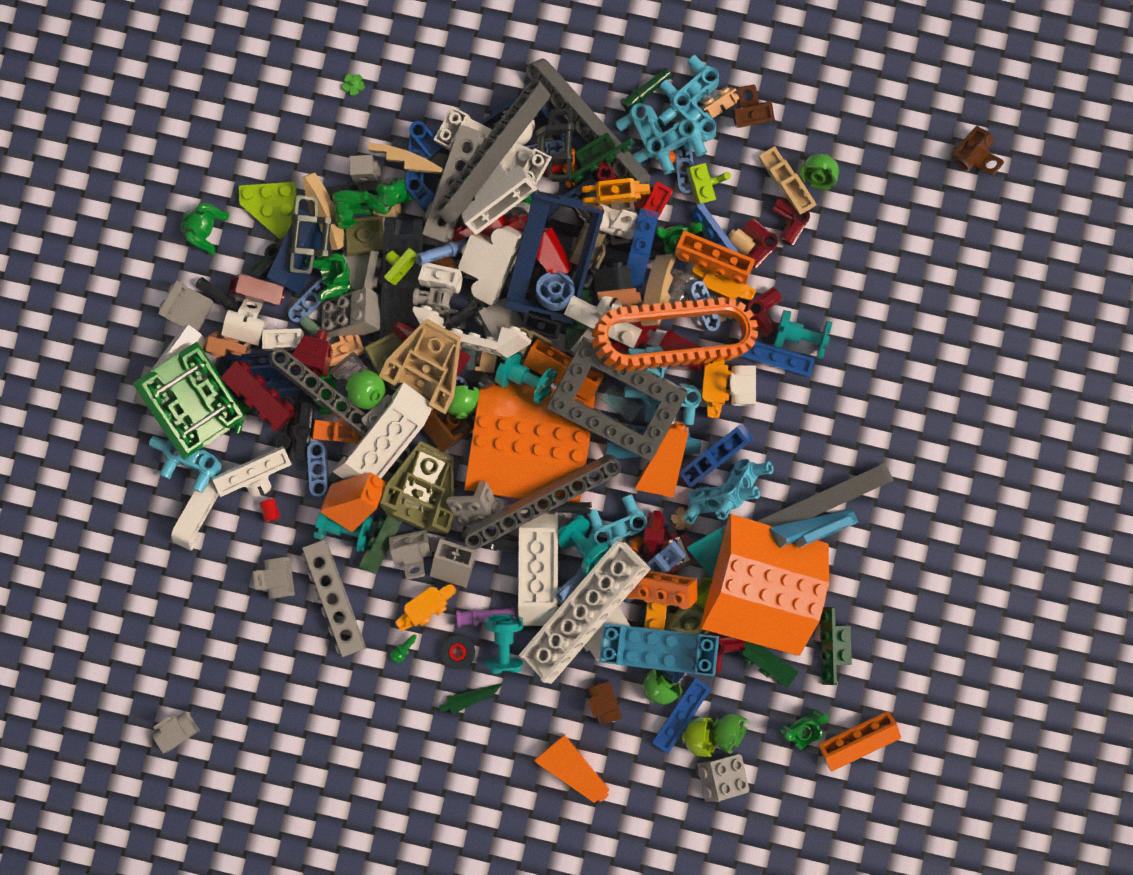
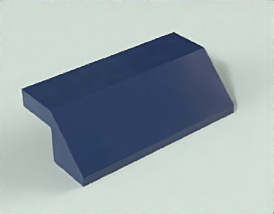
(309, 238)
(260, 365)

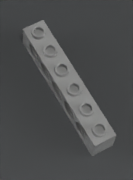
(457, 155)
(356, 641)

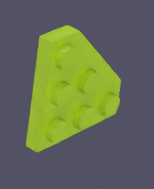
(270, 204)

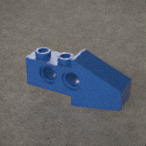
(642, 245)
(716, 455)

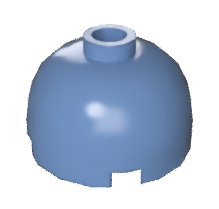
(554, 291)

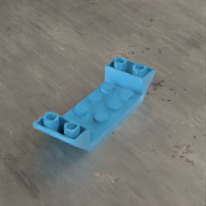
(659, 649)

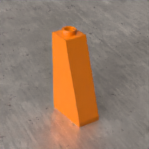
(663, 471)
(571, 767)

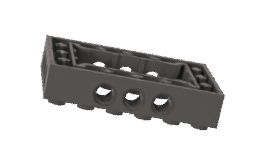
(644, 445)

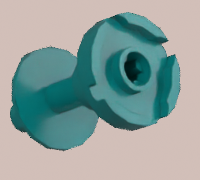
(794, 332)
(515, 372)
(326, 525)
(589, 549)
(503, 627)

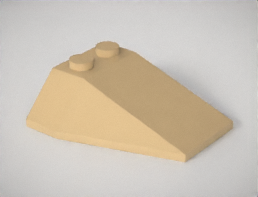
(426, 364)

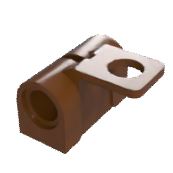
(751, 111)
(975, 152)
(603, 703)

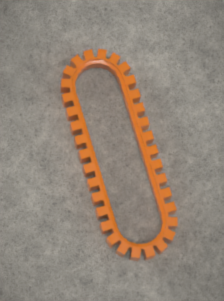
(669, 311)

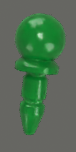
(238, 427)
(398, 654)

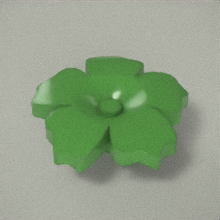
(353, 84)

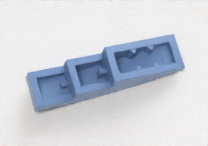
(665, 560)

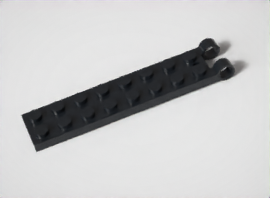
(398, 298)

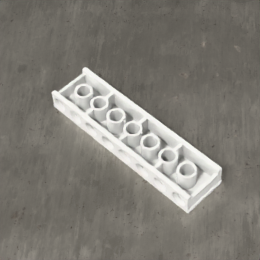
(584, 611)

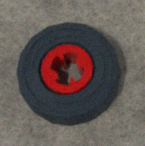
(448, 655)

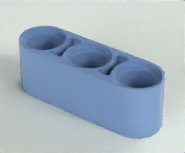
(321, 459)

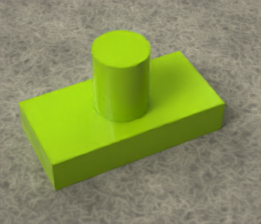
(400, 265)

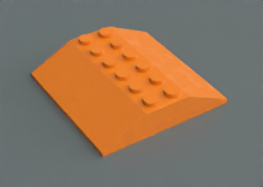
(523, 443)
(766, 590)

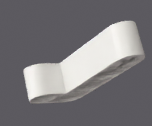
(187, 527)

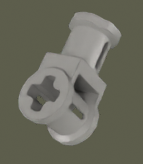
(437, 298)

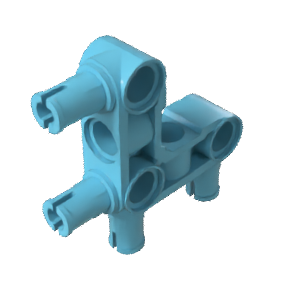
(692, 94)
(669, 140)
(650, 402)
(196, 461)
(730, 494)
(618, 529)

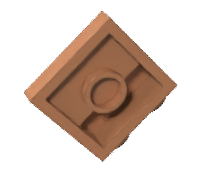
(627, 297)
(221, 345)

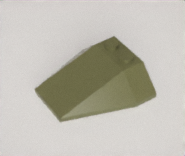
(421, 488)

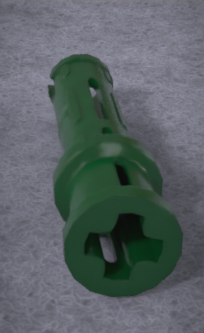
(639, 95)

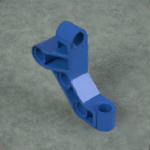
(427, 148)

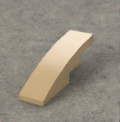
(412, 161)
(787, 180)
(315, 188)
(659, 283)

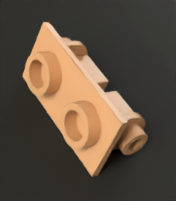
(725, 97)

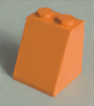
(353, 499)

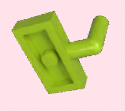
(702, 183)

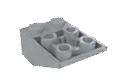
(352, 313)

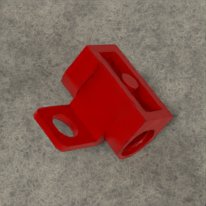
(656, 199)

